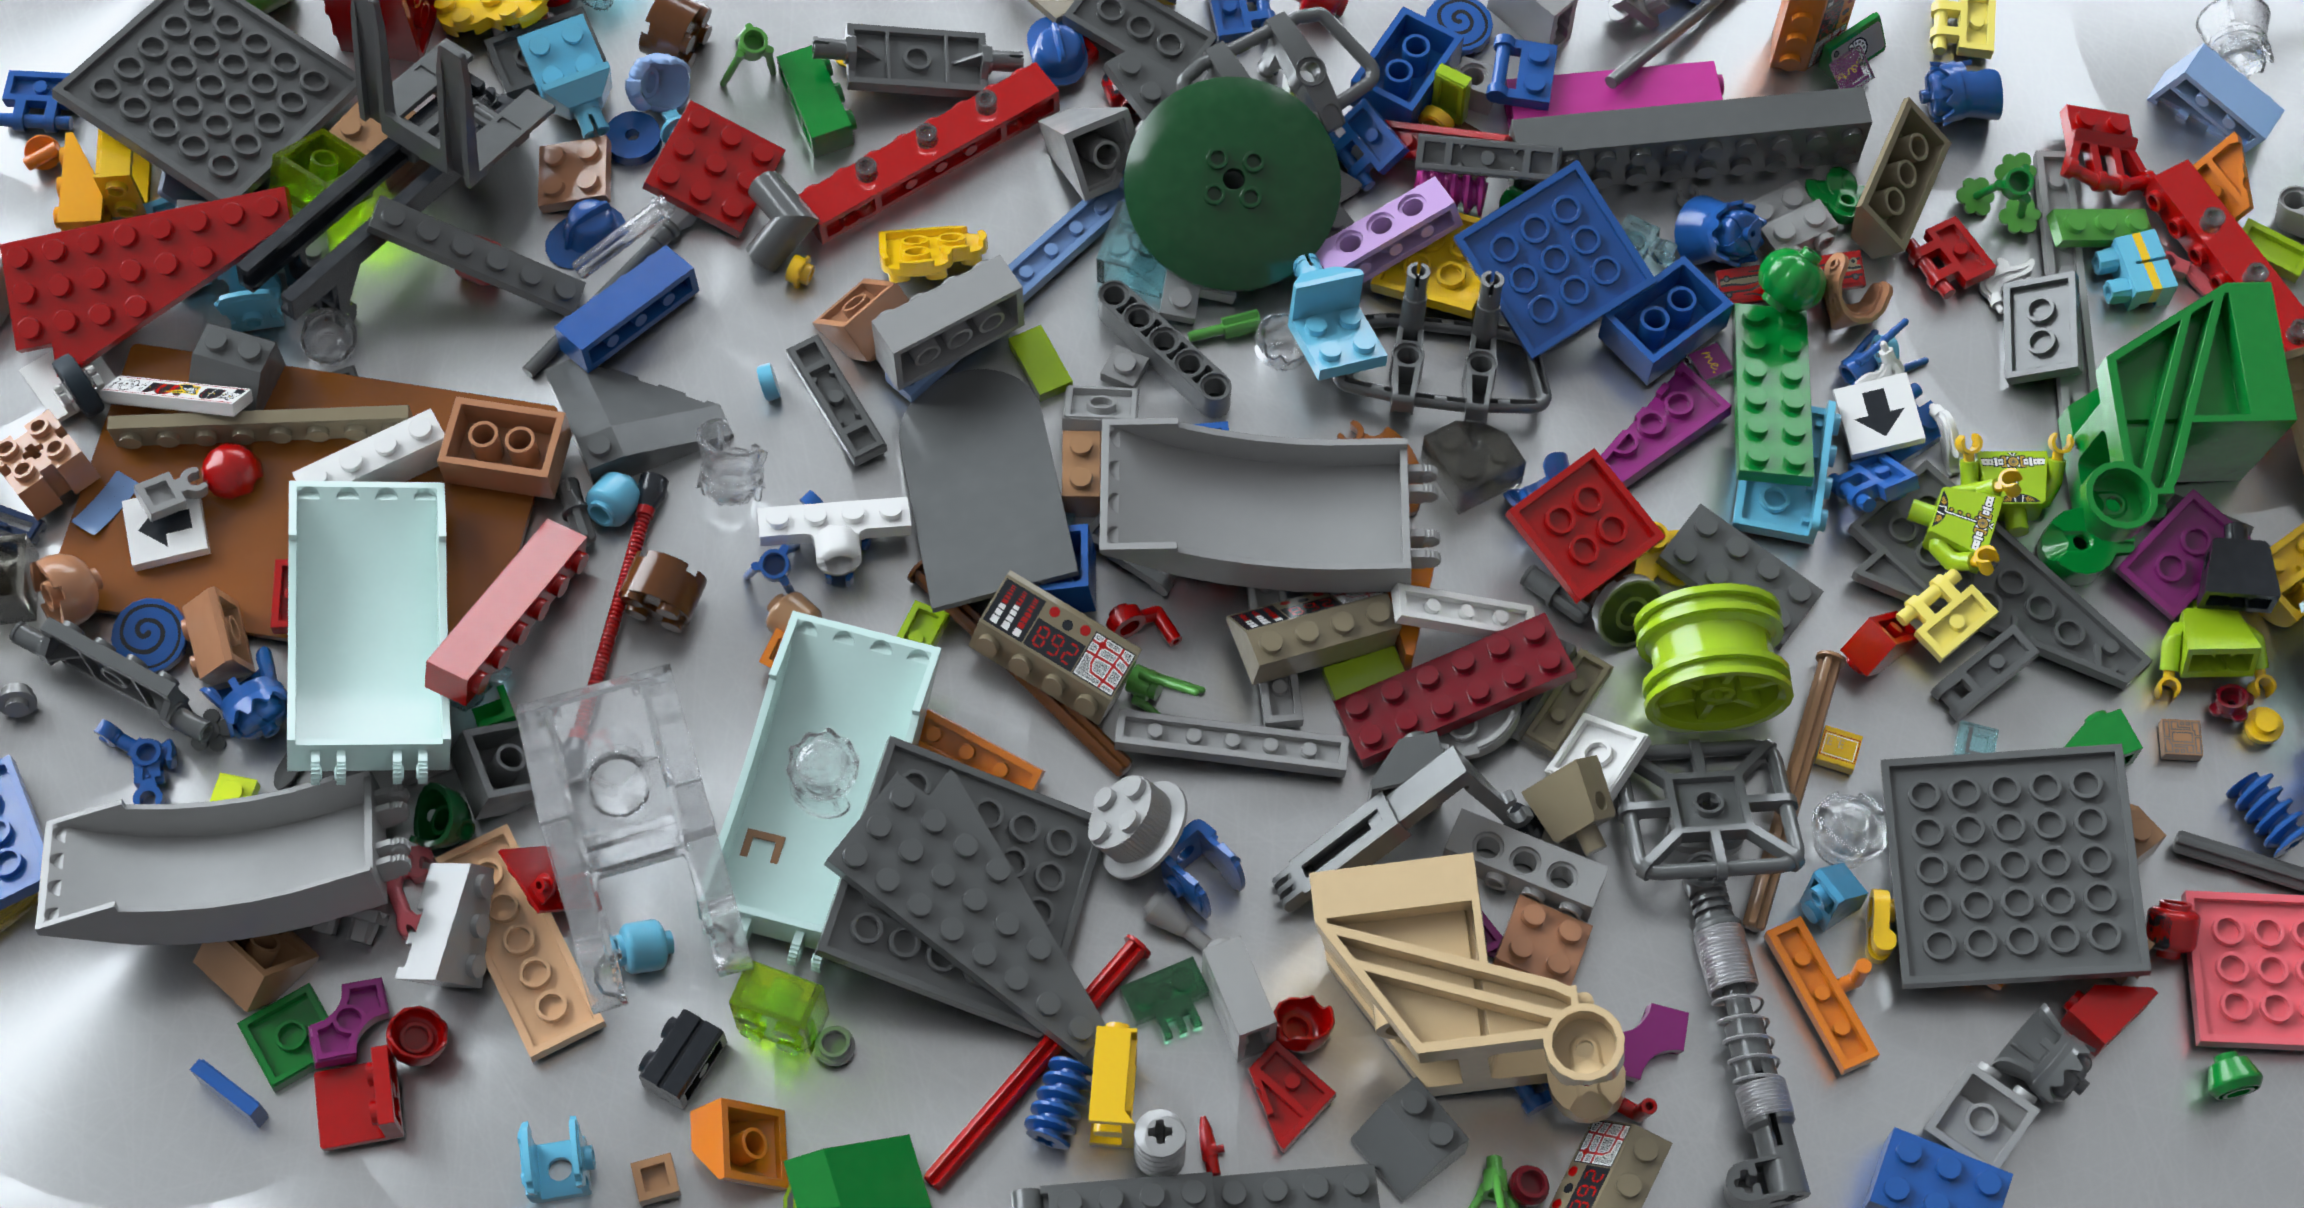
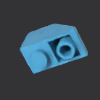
(1832, 896)

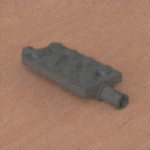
(916, 60)
(123, 674)

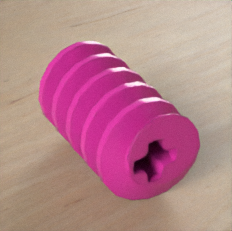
(1460, 189)

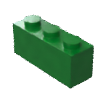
(816, 101)

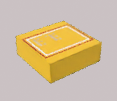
(1838, 750)

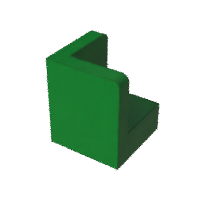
(495, 711)

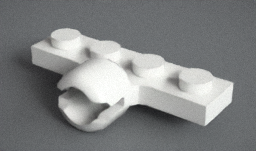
(834, 528)

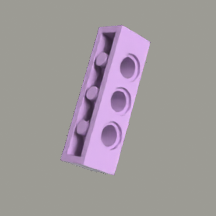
(1393, 231)

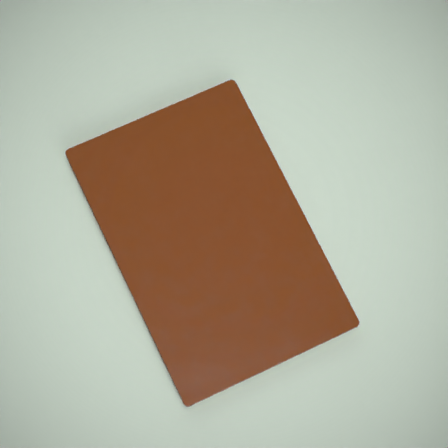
(253, 530)

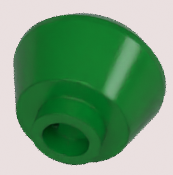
(2232, 1076)

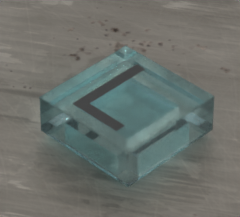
(1974, 738)

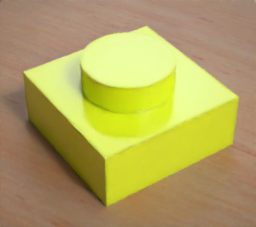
(234, 786)

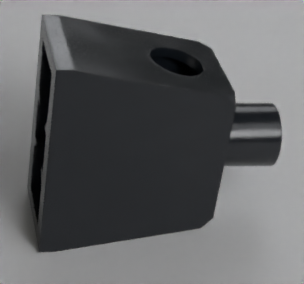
(2238, 573)

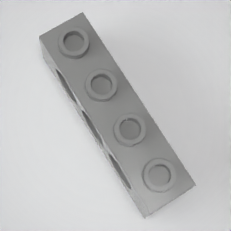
(1545, 859)

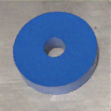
(634, 125)

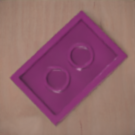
(2171, 558)

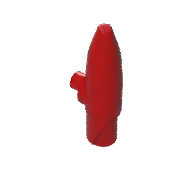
(1208, 1147)

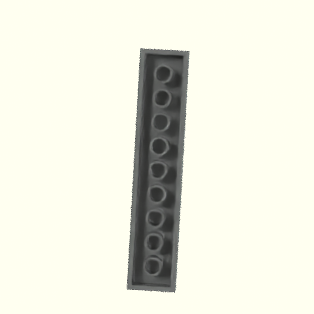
(1706, 137)

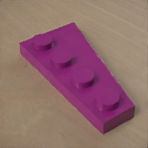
(1671, 421)

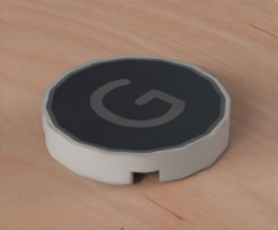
(1618, 606)

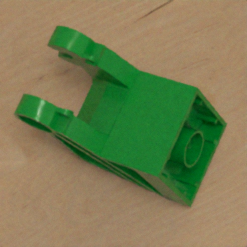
(2169, 407)

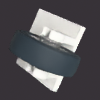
(73, 388)

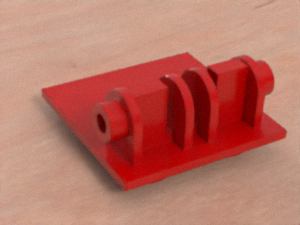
(535, 876)

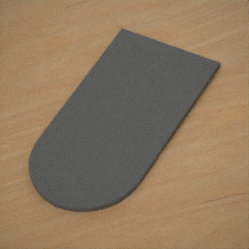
(983, 487)

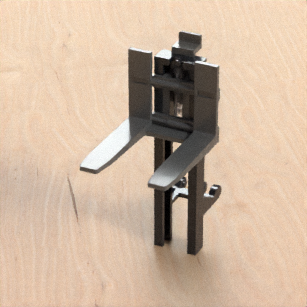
(455, 132)

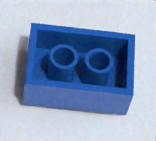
(1407, 65)
(1666, 320)
(1928, 1175)

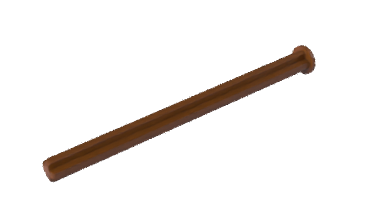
(1081, 727)

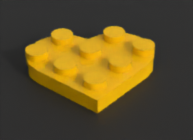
(482, 15)
(928, 251)

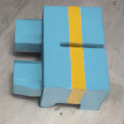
(2138, 271)

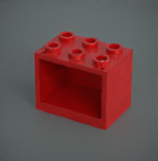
(405, 21)

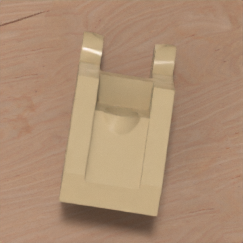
(1418, 968)

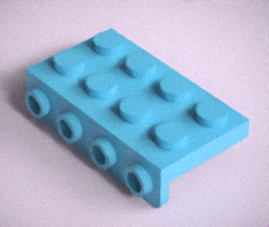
(1792, 510)

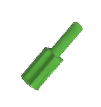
(1231, 326)

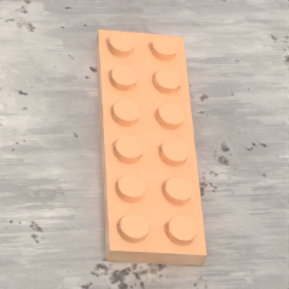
(528, 957)

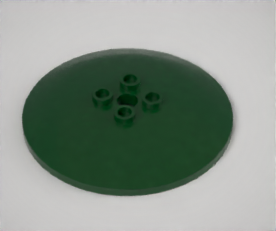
(1219, 233)

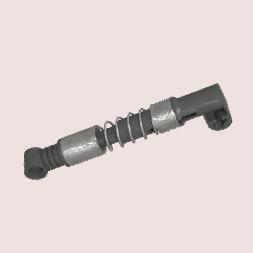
(1761, 1091)

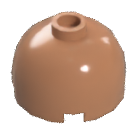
(66, 587)

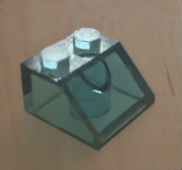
(1126, 259)

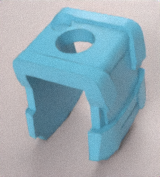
(248, 309)
(538, 1159)

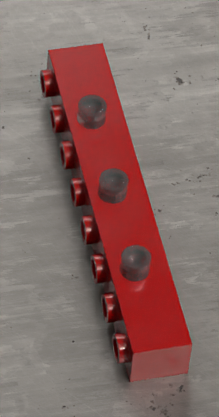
(930, 151)
(2218, 242)

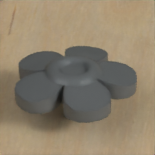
(216, 741)

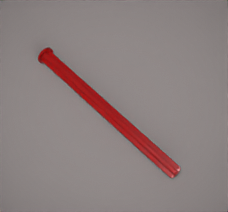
(1028, 1071)

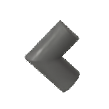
(788, 222)

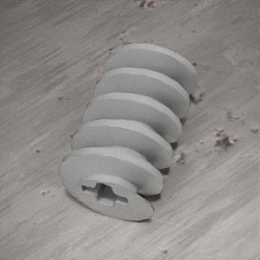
(1159, 1143)

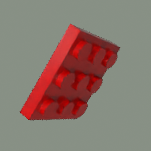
(711, 167)
(1585, 525)

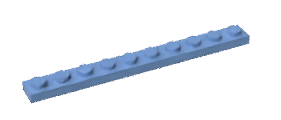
(1047, 258)

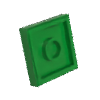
(281, 1036)

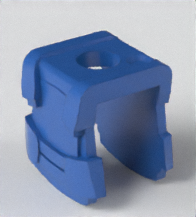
(1196, 840)

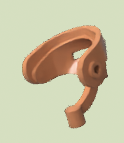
(1846, 315)

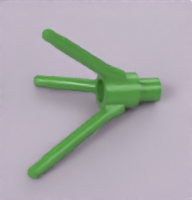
(1494, 1185)

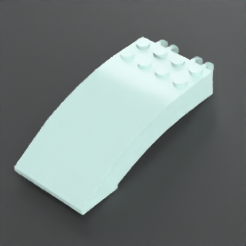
(362, 626)
(820, 679)

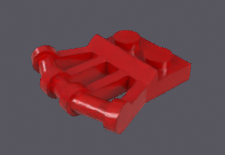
(2104, 134)

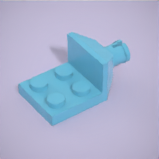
(569, 72)
(1330, 322)

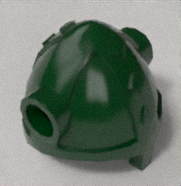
(449, 823)

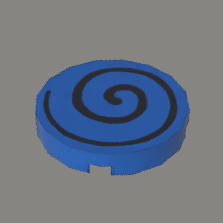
(1466, 18)
(151, 632)

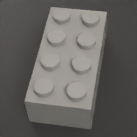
(948, 322)

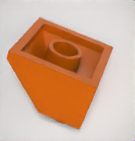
(741, 1142)

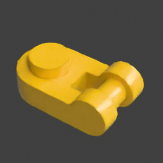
(1879, 937)

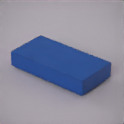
(229, 1092)

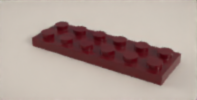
(1456, 688)

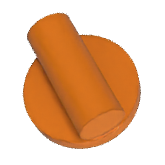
(41, 153)

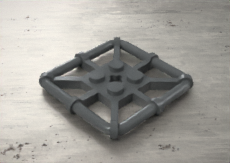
(1729, 820)

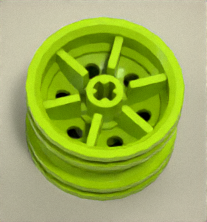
(1713, 658)

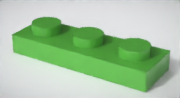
(2094, 226)

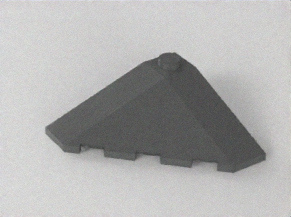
(625, 421)

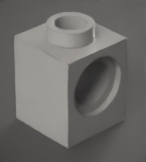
(1481, 77)

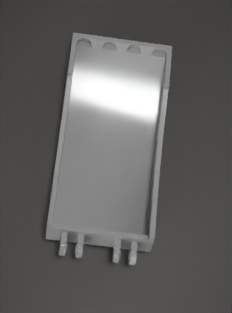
(1263, 507)
(222, 864)

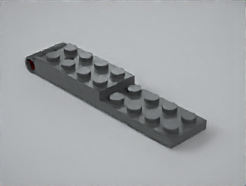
(1301, 1188)

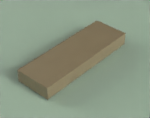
(1567, 704)

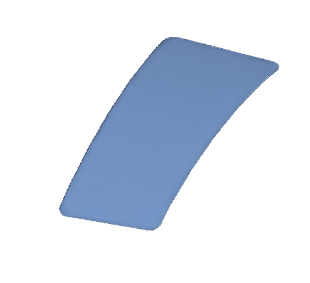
(106, 504)

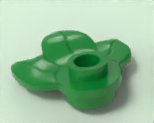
(1838, 193)

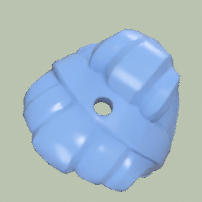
(658, 83)

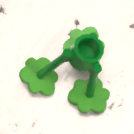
(2015, 183)

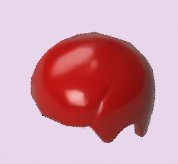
(231, 471)
(1303, 1024)
(417, 1036)

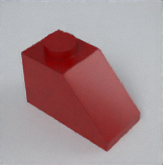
(1878, 644)
(2104, 1012)

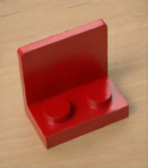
(359, 1102)

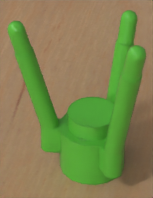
(752, 47)
(1148, 684)

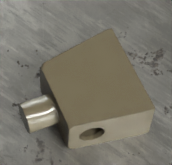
(1573, 803)

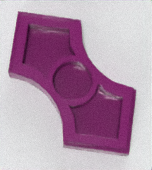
(1659, 1032)
(337, 1037)

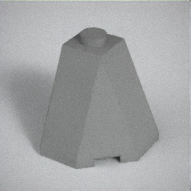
(1090, 146)

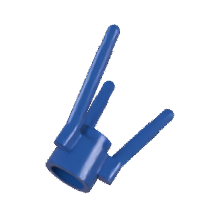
(1863, 361)
(774, 566)

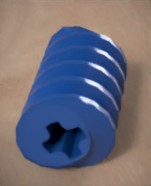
(2268, 811)
(1057, 1102)

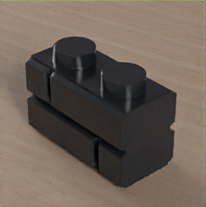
(681, 1058)

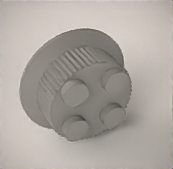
(1137, 824)

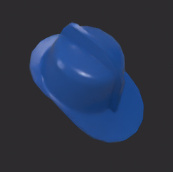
(1057, 51)
(581, 230)

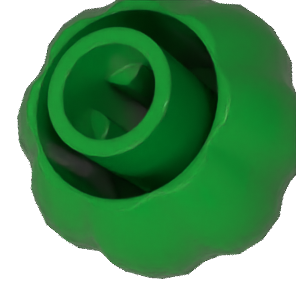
(1792, 279)

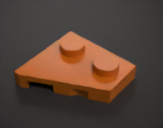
(2227, 175)

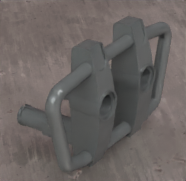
(1292, 54)
(1479, 365)

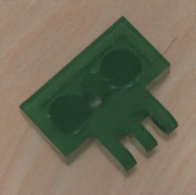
(1167, 997)

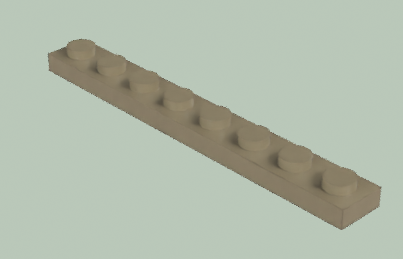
(254, 426)

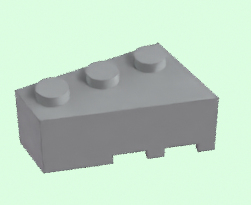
(452, 927)

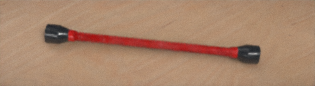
(652, 494)

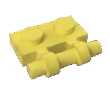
(1974, 27)
(1955, 622)

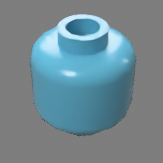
(612, 499)
(644, 946)

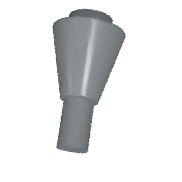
(1169, 915)

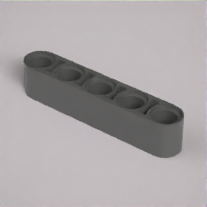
(1167, 363)

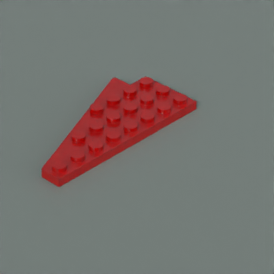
(112, 278)

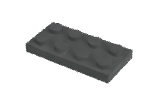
(1141, 25)
(1716, 552)

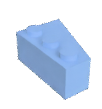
(2217, 96)

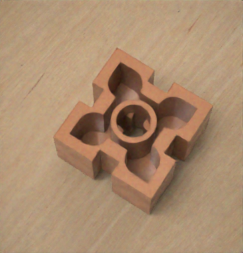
(44, 465)

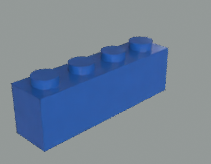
(626, 308)

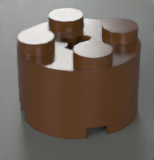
(676, 28)
(662, 590)

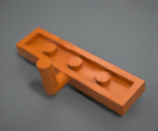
(1824, 994)

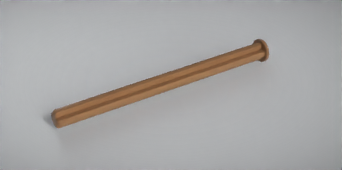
(1798, 774)

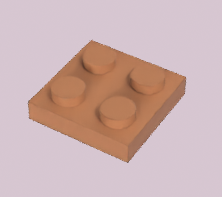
(574, 173)
(1542, 941)

